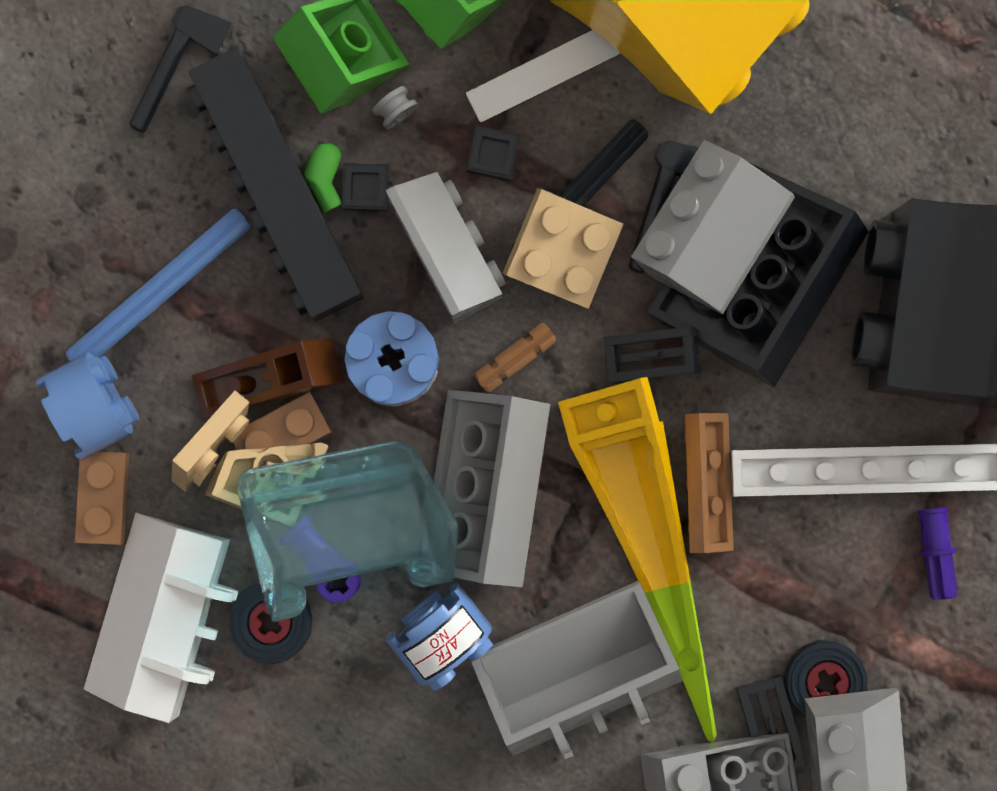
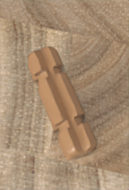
(515, 357)

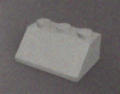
(712, 227)
(446, 245)
(856, 741)

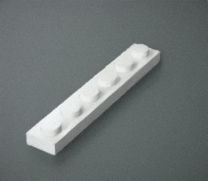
(863, 470)

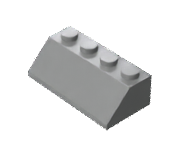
(491, 480)

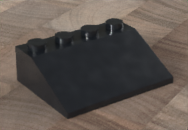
(780, 291)

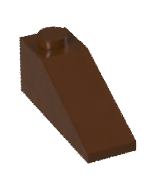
(270, 375)

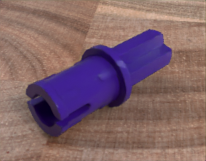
(938, 553)

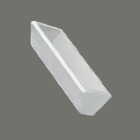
(158, 618)

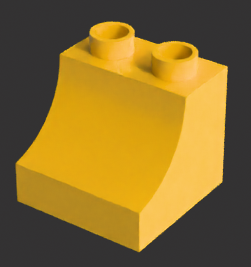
(691, 46)

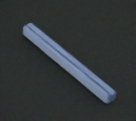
(161, 286)

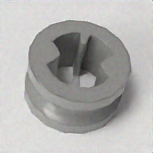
(395, 107)

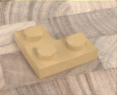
(197, 459)

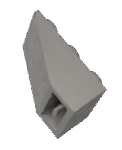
(724, 765)

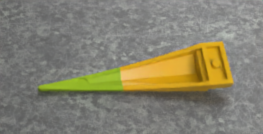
(629, 469)

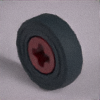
(269, 647)
(826, 656)

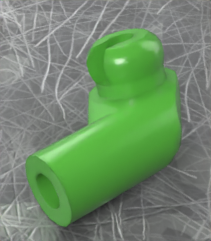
(320, 173)

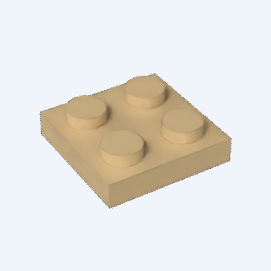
(562, 248)

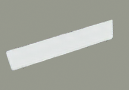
(540, 74)

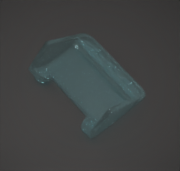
(345, 519)

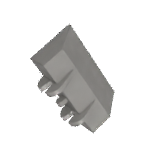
(577, 670)

